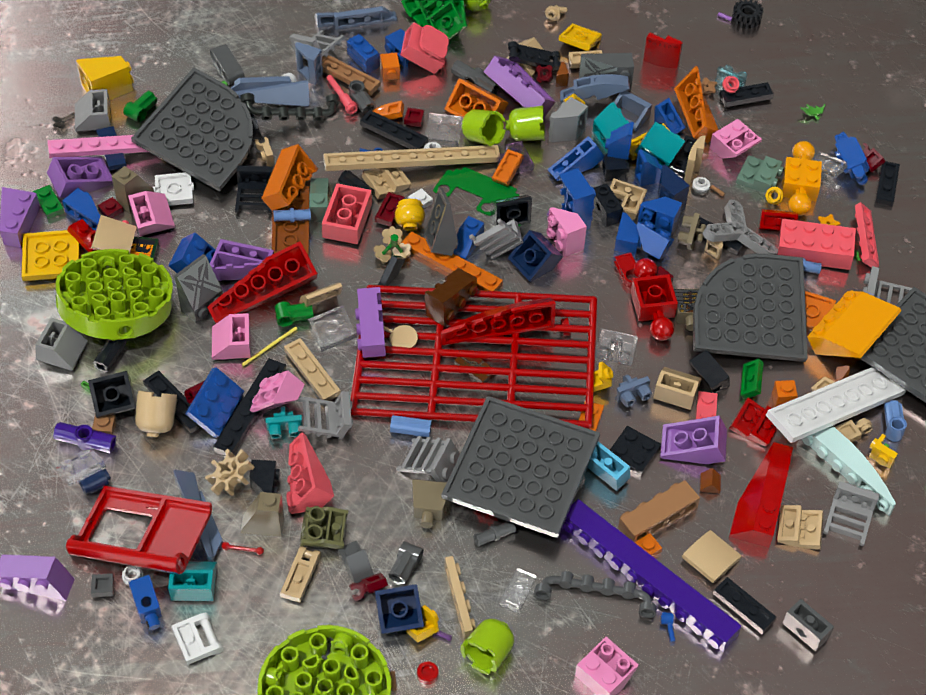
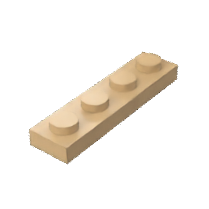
(312, 370)
(457, 590)

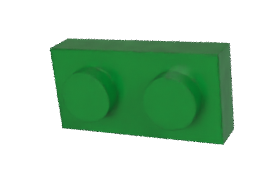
(49, 202)
(751, 379)

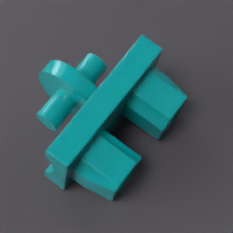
(283, 421)

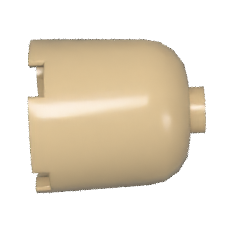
(155, 413)

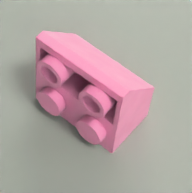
(733, 140)
(151, 212)
(566, 231)
(232, 337)
(277, 391)
(606, 669)

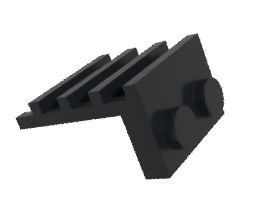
(252, 180)

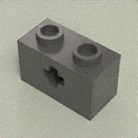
(808, 625)

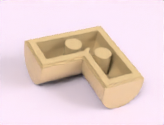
(630, 195)

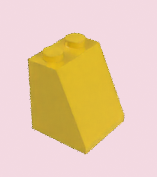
(106, 73)

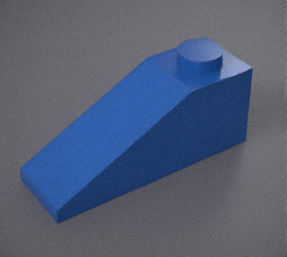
(583, 156)
(81, 206)

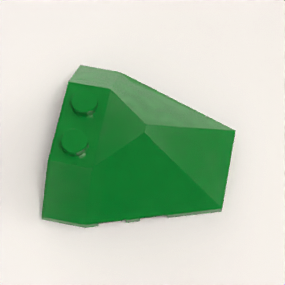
(443, 15)

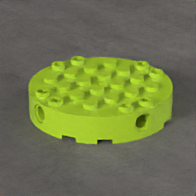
(114, 294)
(351, 667)

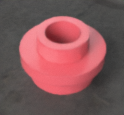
(734, 83)

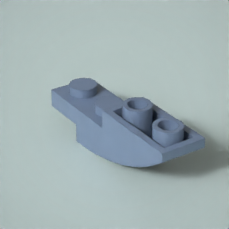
(599, 85)

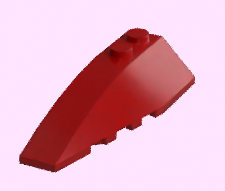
(268, 281)
(503, 321)
(762, 498)

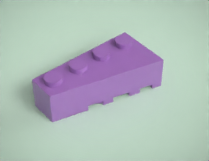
(518, 83)

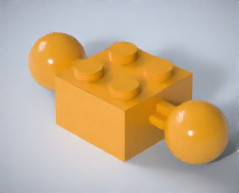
(801, 178)

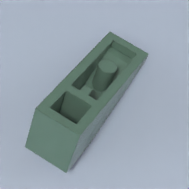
(318, 198)

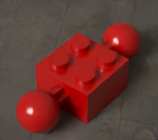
(654, 298)

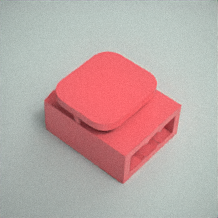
(425, 47)

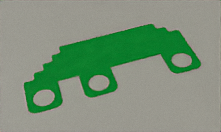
(476, 184)

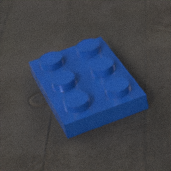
(215, 402)

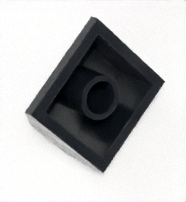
(512, 208)
(112, 394)

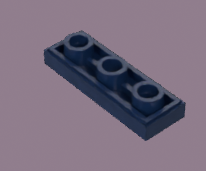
(113, 161)

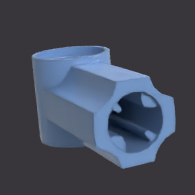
(894, 421)

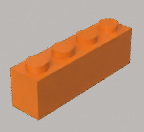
(695, 106)
(288, 177)

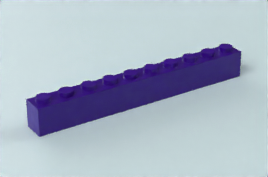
(651, 576)

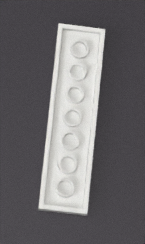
(833, 403)

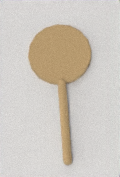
(403, 336)

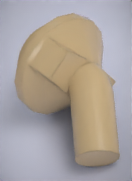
(554, 13)

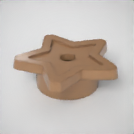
(708, 86)

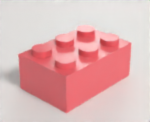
(347, 213)

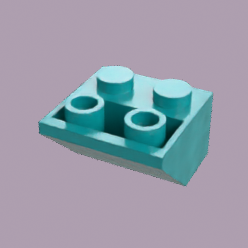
(607, 121)
(661, 143)
(195, 583)

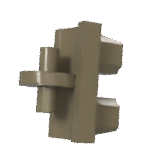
(692, 223)

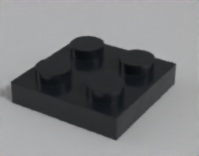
(635, 449)

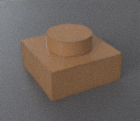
(104, 424)

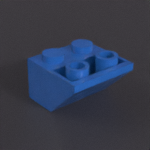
(662, 212)
(189, 250)

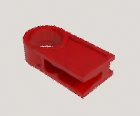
(625, 266)

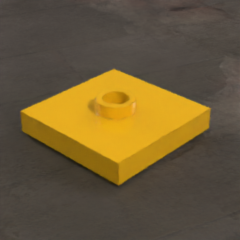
(580, 37)

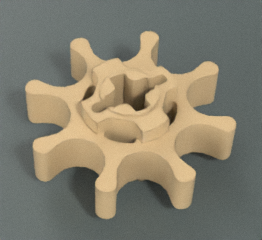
(229, 472)

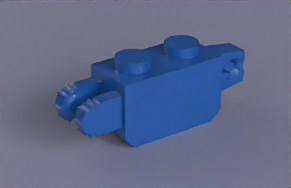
(851, 152)

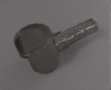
(60, 122)

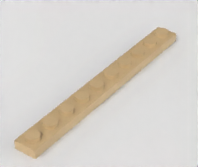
(410, 157)

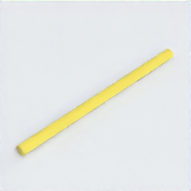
(269, 346)

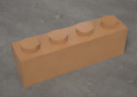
(659, 511)

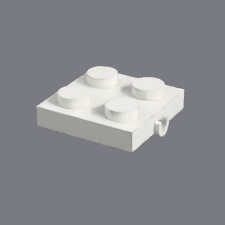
(176, 187)

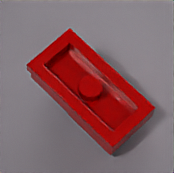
(773, 218)
(83, 234)

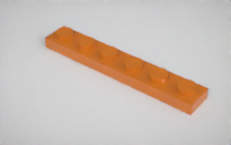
(420, 248)

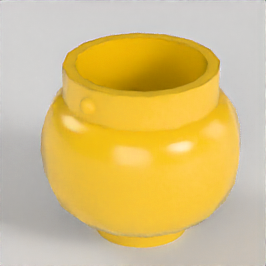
(410, 214)

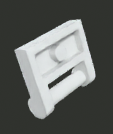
(190, 641)

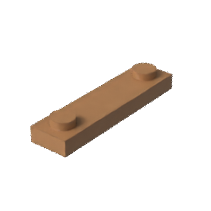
(348, 74)

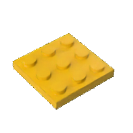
(47, 253)

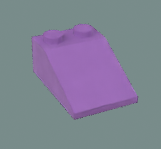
(78, 172)
(695, 441)

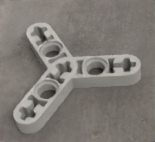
(737, 230)

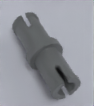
(494, 533)

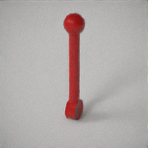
(225, 546)

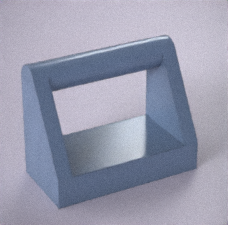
(314, 57)
(635, 105)

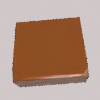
(562, 75)

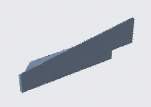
(356, 17)
(274, 90)

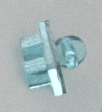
(723, 72)

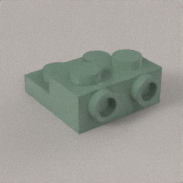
(760, 173)

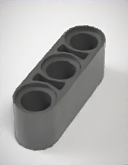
(226, 63)

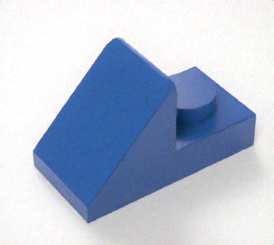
(667, 114)

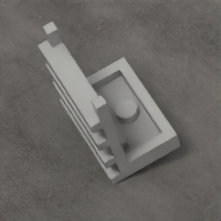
(320, 41)
(499, 238)
(874, 286)
(336, 413)
(438, 462)
(853, 502)

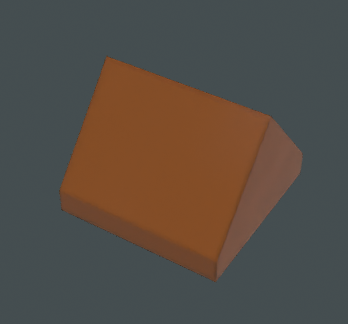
(710, 481)

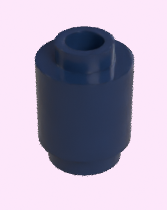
(95, 482)

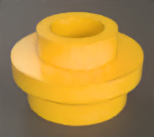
(770, 191)

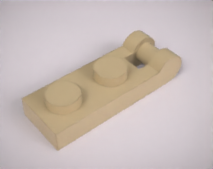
(300, 574)

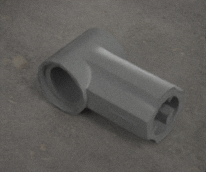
(360, 96)
(407, 557)

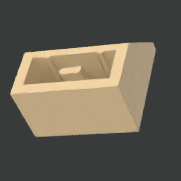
(676, 388)

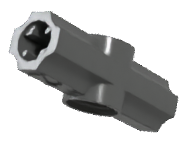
(474, 76)

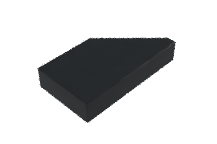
(392, 270)

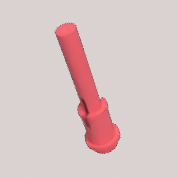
(350, 106)

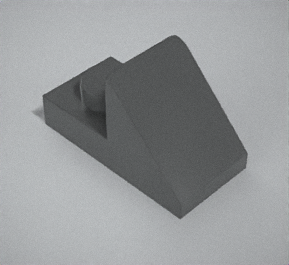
(355, 561)

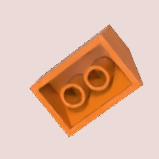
(469, 96)

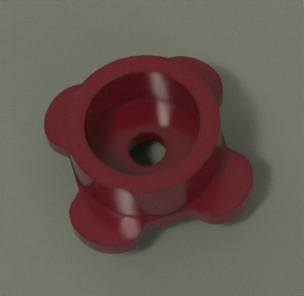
(541, 77)

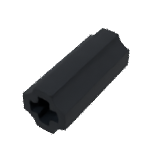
(350, 179)
(109, 354)

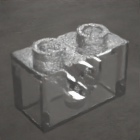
(616, 347)

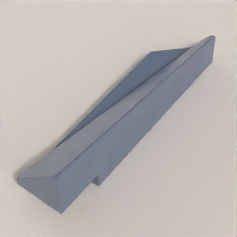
(188, 488)

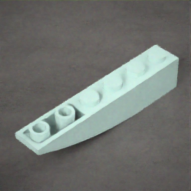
(850, 463)

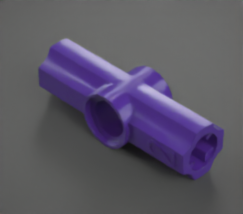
(76, 434)

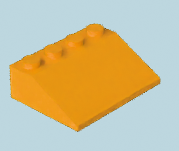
(852, 325)

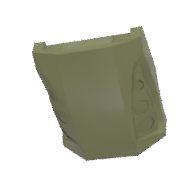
(323, 527)

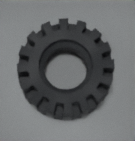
(746, 20)

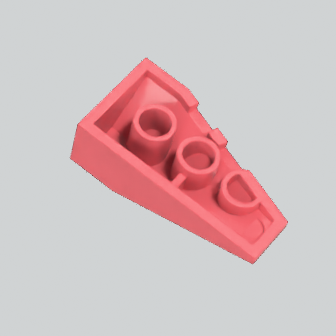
(308, 478)

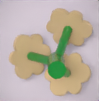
(392, 237)

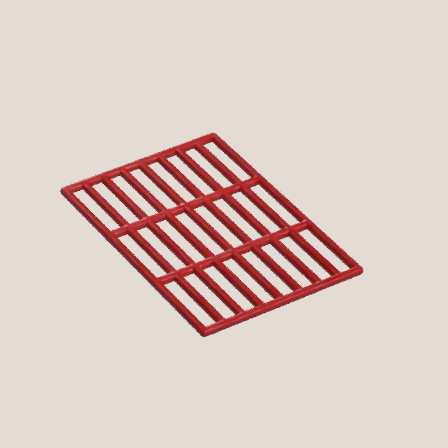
(437, 352)

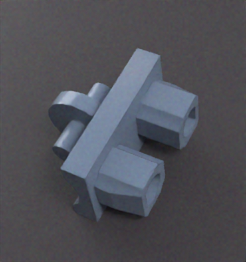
(633, 387)

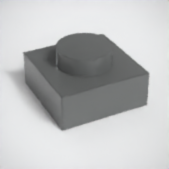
(102, 585)

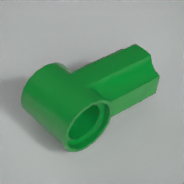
(138, 109)
(288, 313)

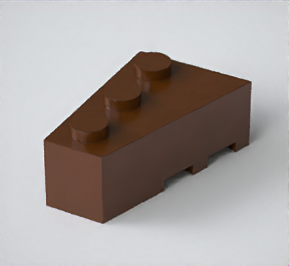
(450, 296)

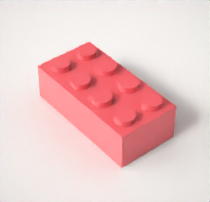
(817, 243)

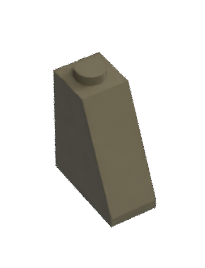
(128, 183)
(264, 516)

